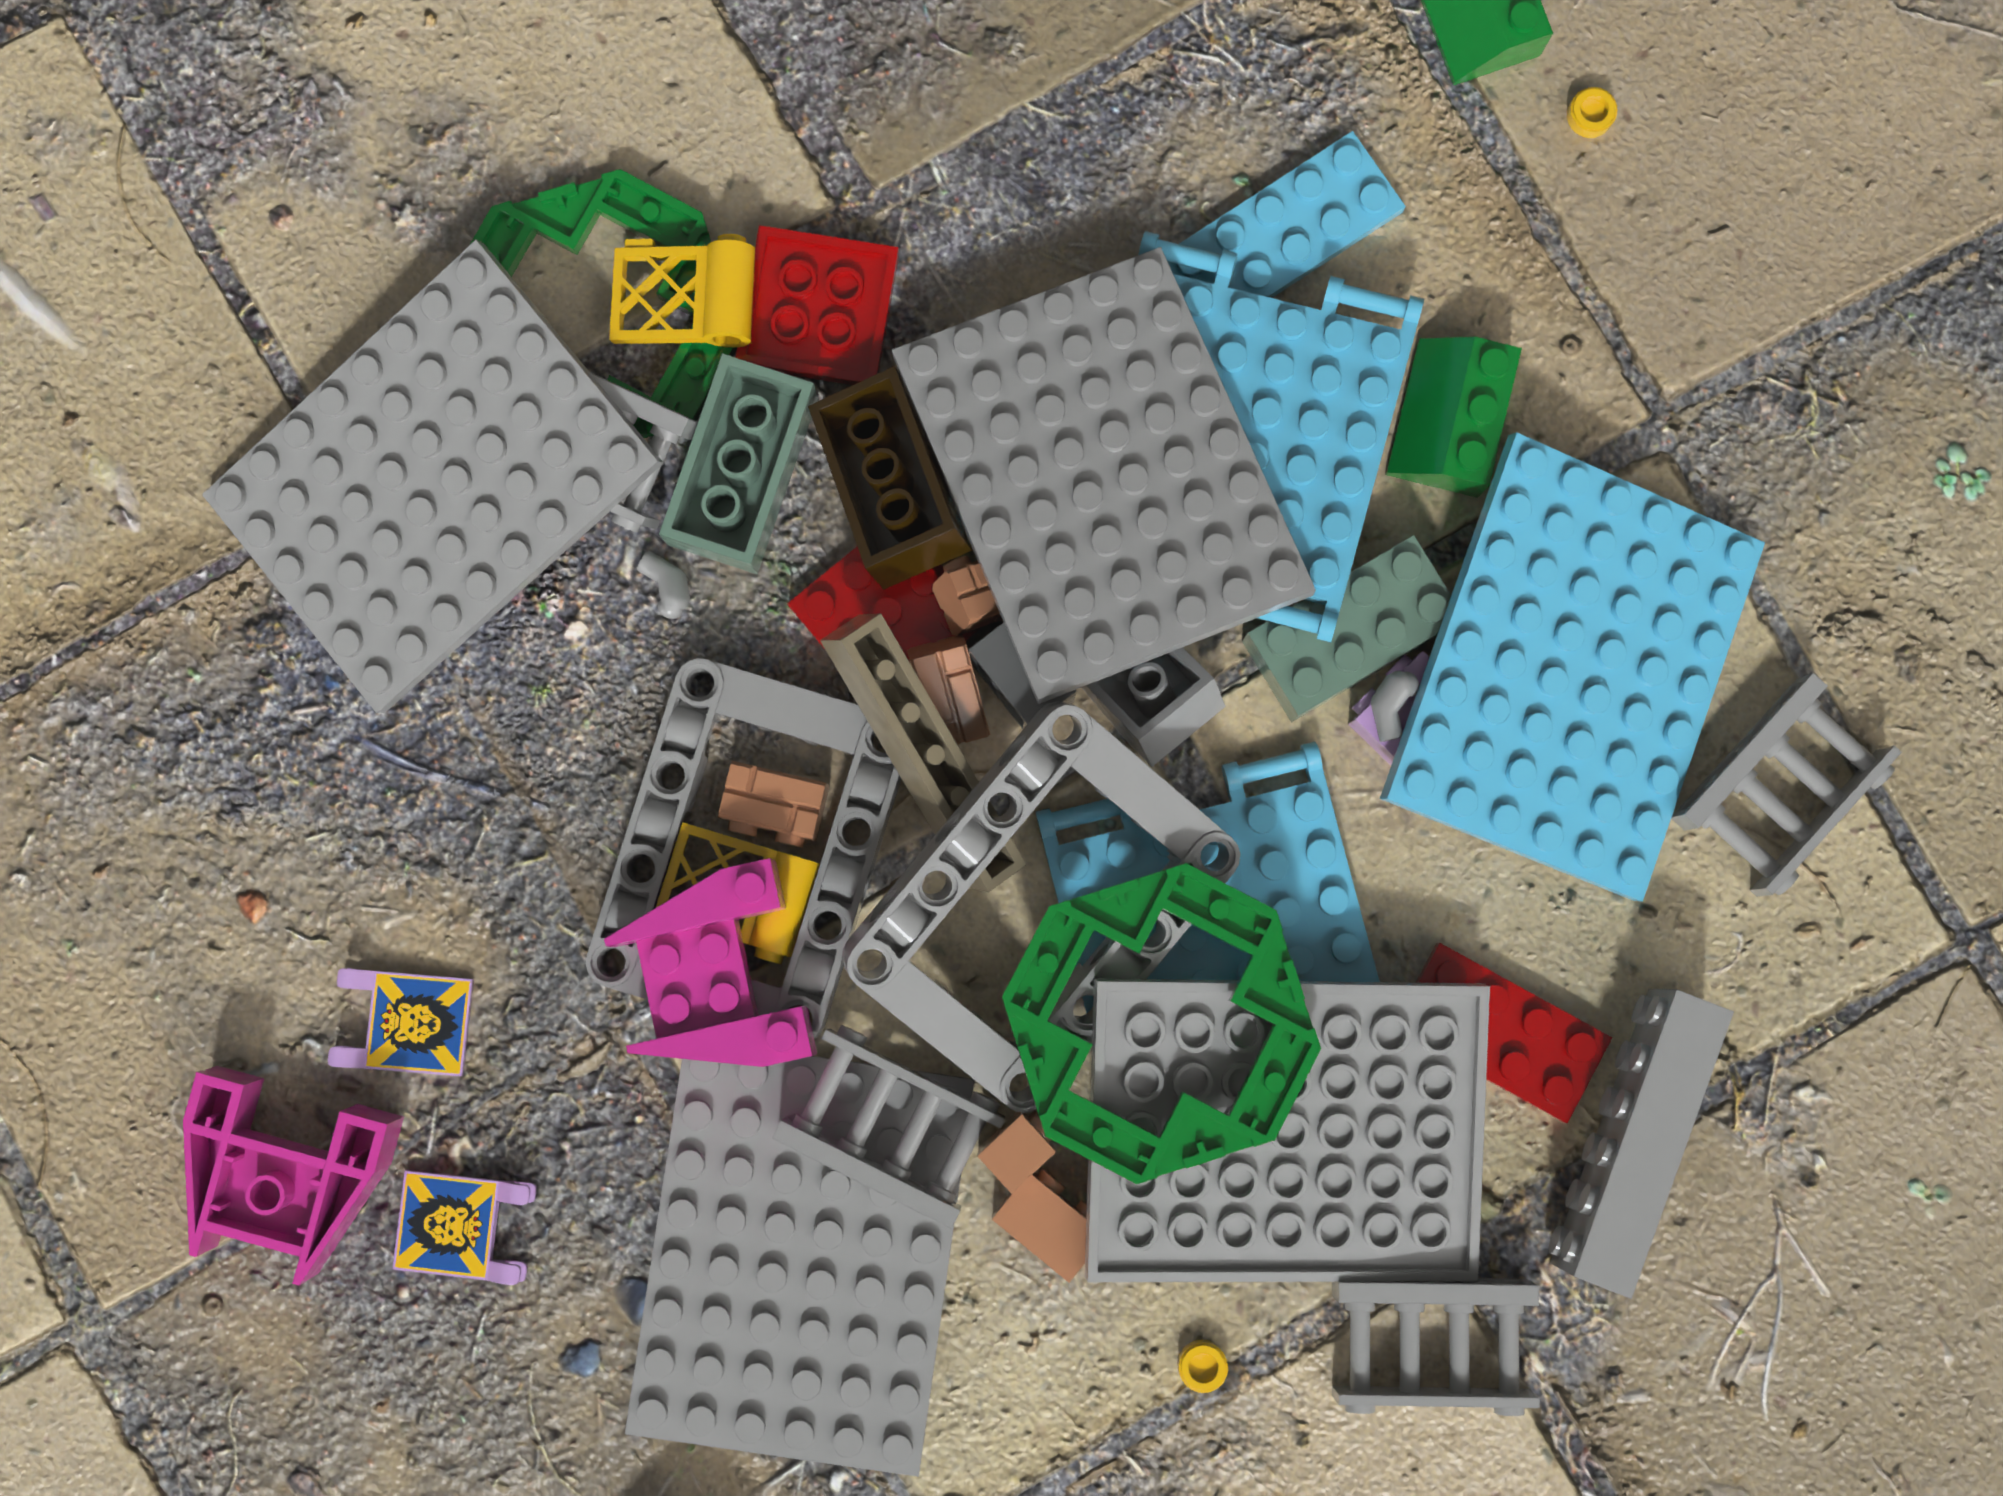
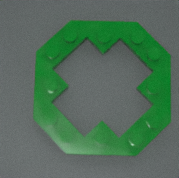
(567, 218)
(1265, 988)

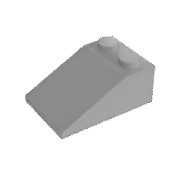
(1158, 702)

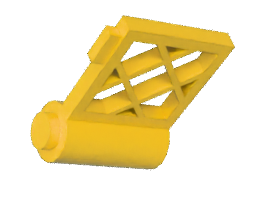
(720, 285)
(773, 932)

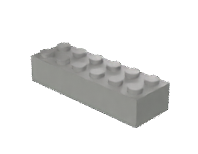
(1639, 1139)

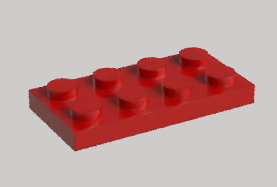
(1531, 1043)

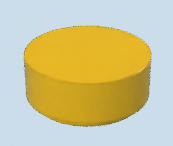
(1592, 112)
(1202, 1366)

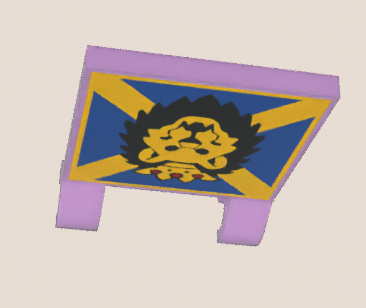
(412, 1025)
(452, 1223)

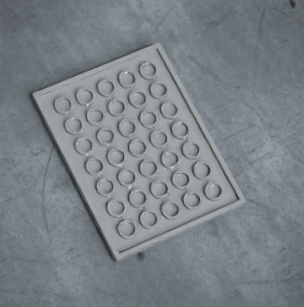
(1101, 475)
(431, 477)
(1367, 1171)
(782, 1293)

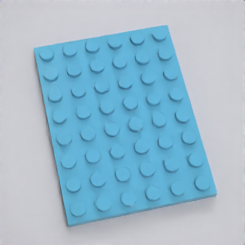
(1573, 669)

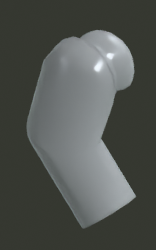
(671, 584)
(1389, 699)

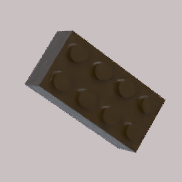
(888, 479)

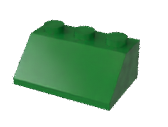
(1487, 34)
(1454, 413)

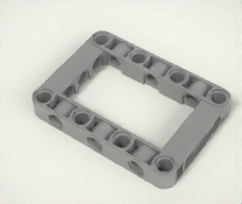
(660, 813)
(967, 847)

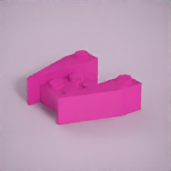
(701, 974)
(274, 1187)

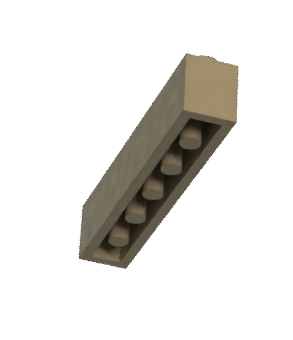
(910, 729)

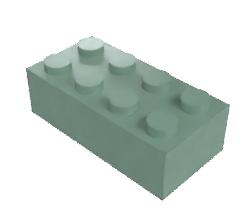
(739, 464)
(1384, 614)

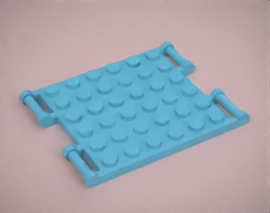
(1312, 403)
(1287, 861)

